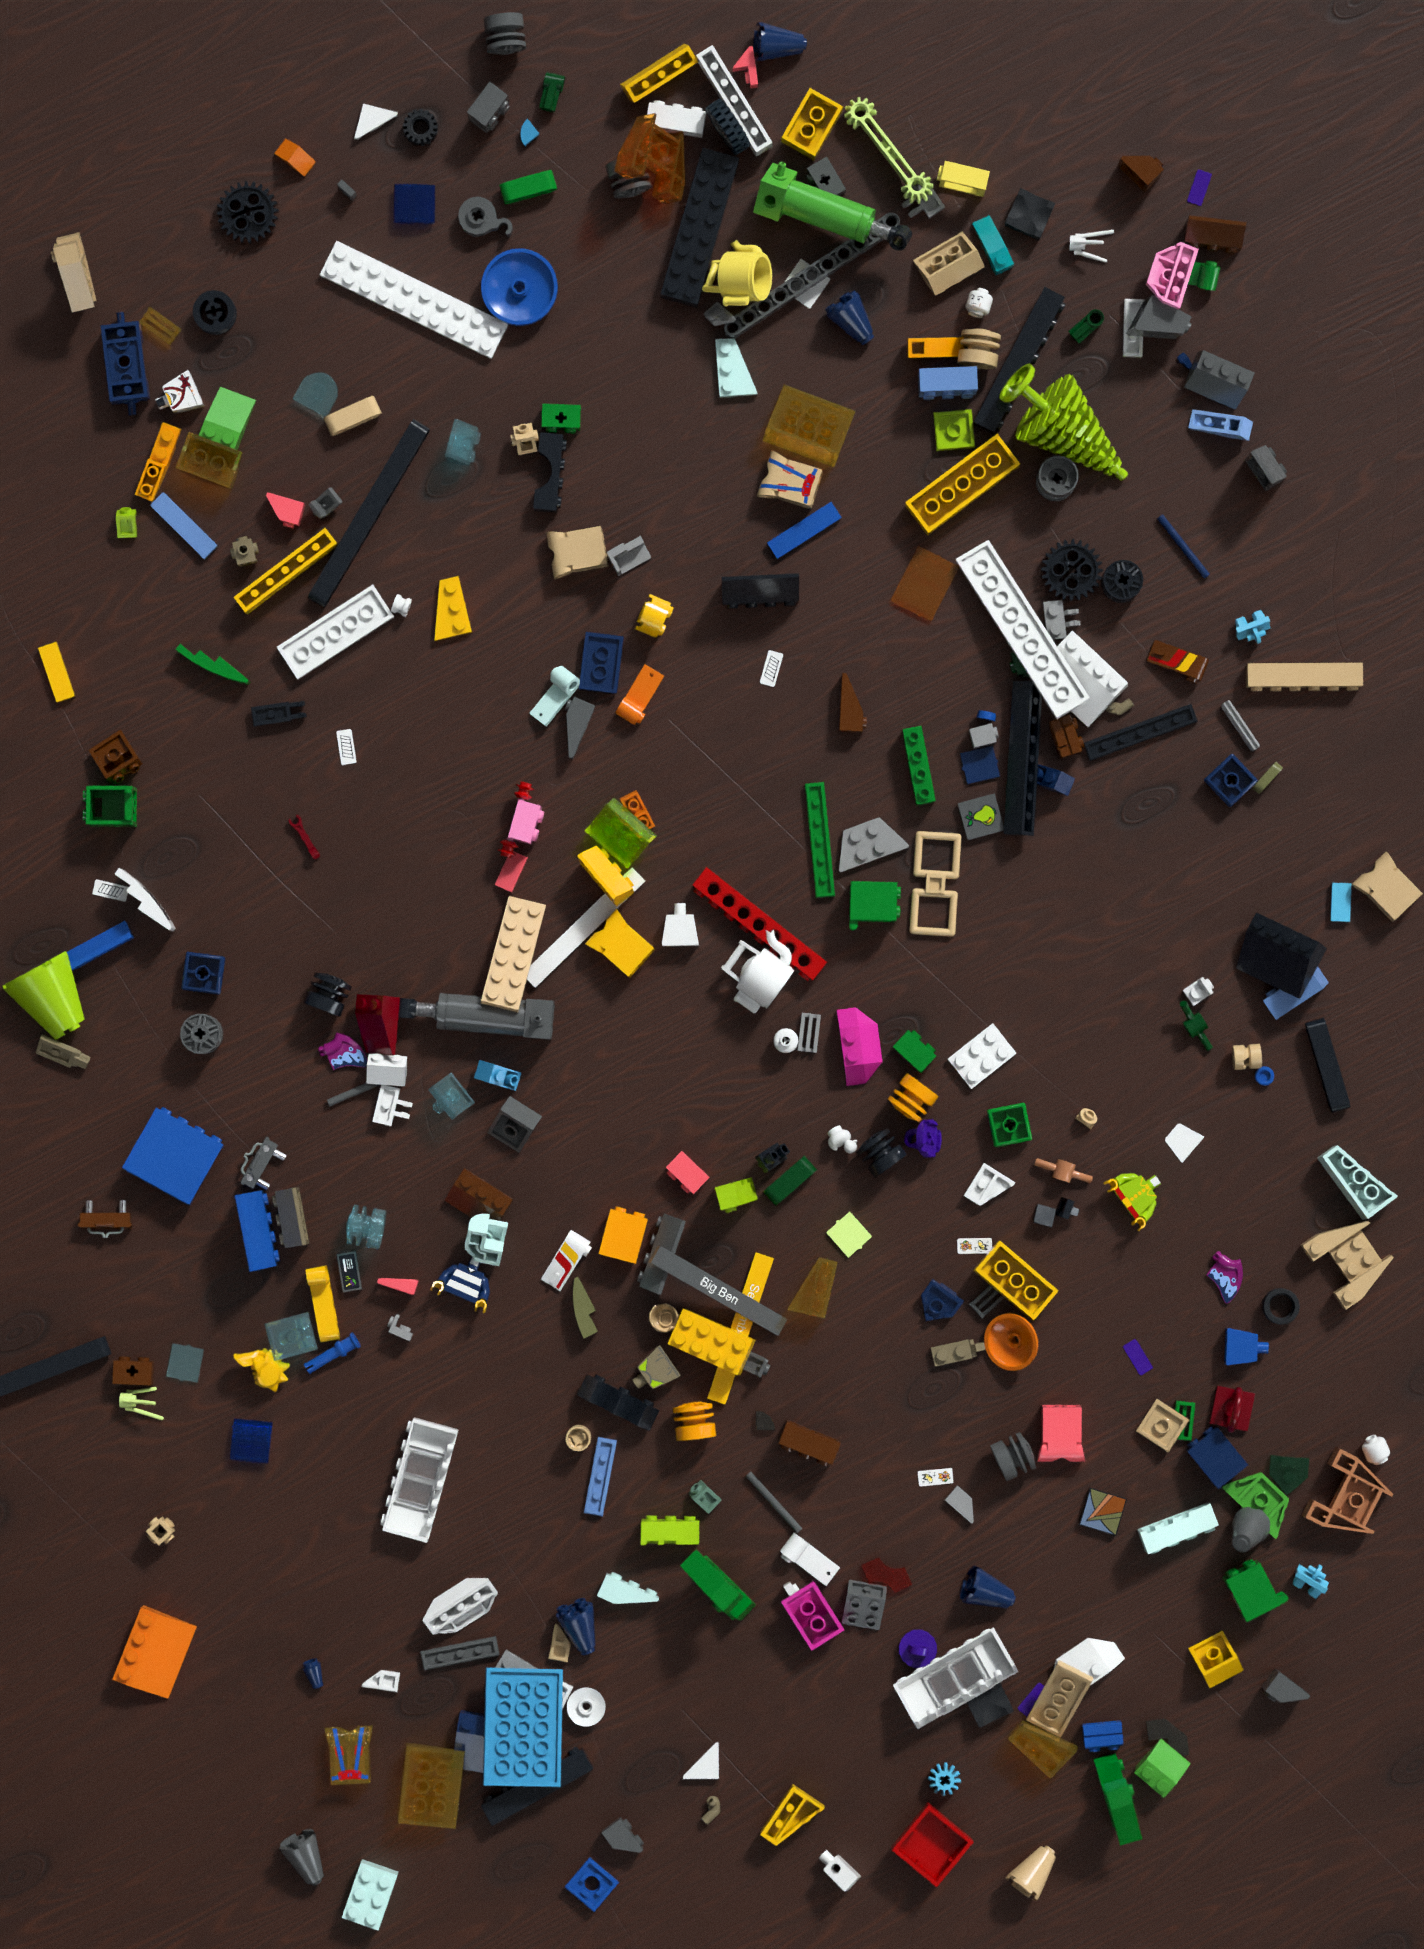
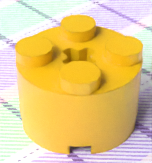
(653, 616)

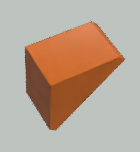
(295, 157)

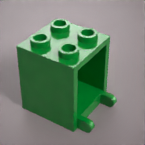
(118, 806)
(873, 902)
(1252, 1590)

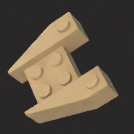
(74, 271)
(1352, 1256)

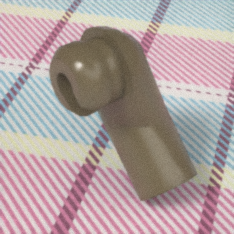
(1119, 708)

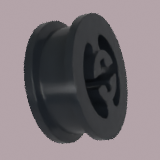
(217, 327)

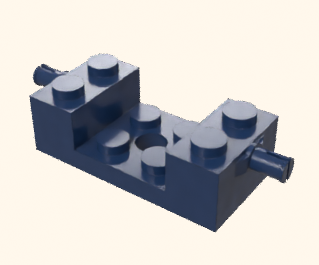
(127, 383)

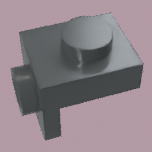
(325, 503)
(757, 1365)

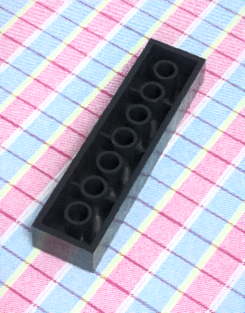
(699, 227)

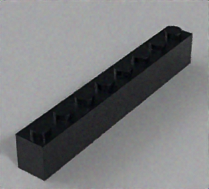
(1022, 353)
(1023, 759)

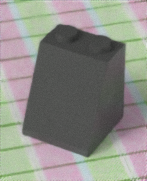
(1159, 320)

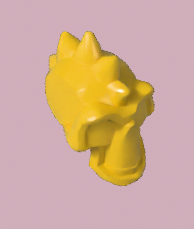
(266, 1370)

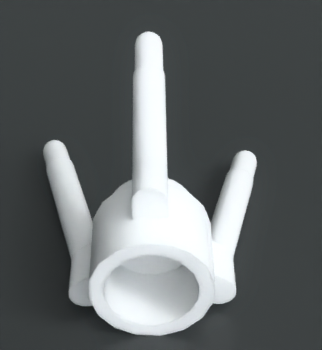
(1078, 243)

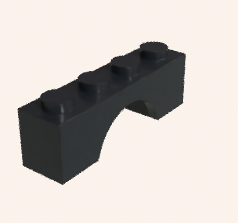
(546, 497)

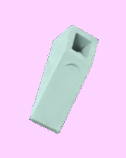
(620, 1591)

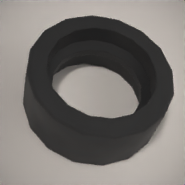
(1266, 1308)

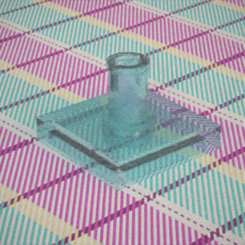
(450, 1096)

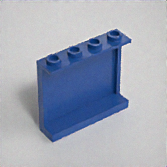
(173, 1155)

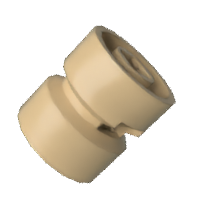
(1247, 1056)
(578, 1437)

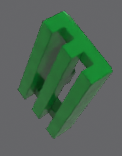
(1191, 1418)

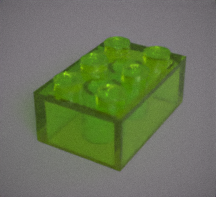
(620, 833)

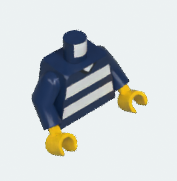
(465, 1282)

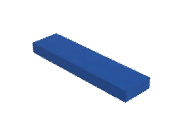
(804, 530)

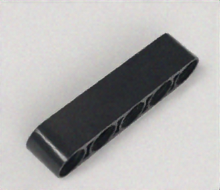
(1327, 1065)

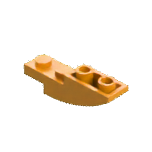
(158, 462)

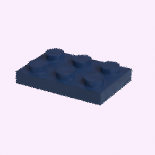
(601, 662)

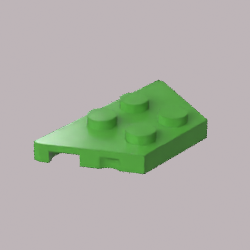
(1260, 1493)

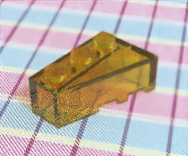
(1041, 1747)

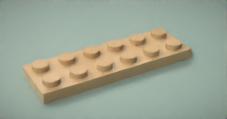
(513, 954)

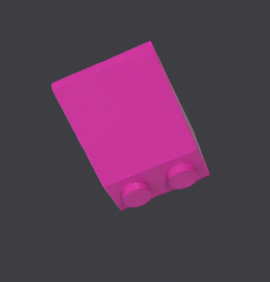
(812, 1615)

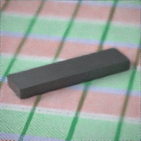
(460, 1653)

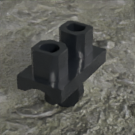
(772, 1156)

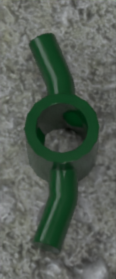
(1195, 1025)

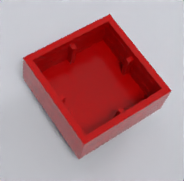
(932, 1844)

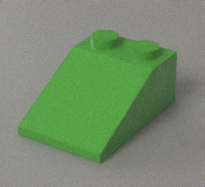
(227, 418)

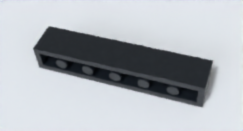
(519, 1797)

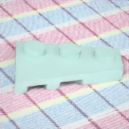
(732, 370)

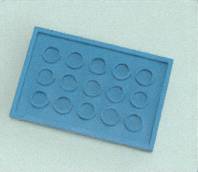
(522, 1727)

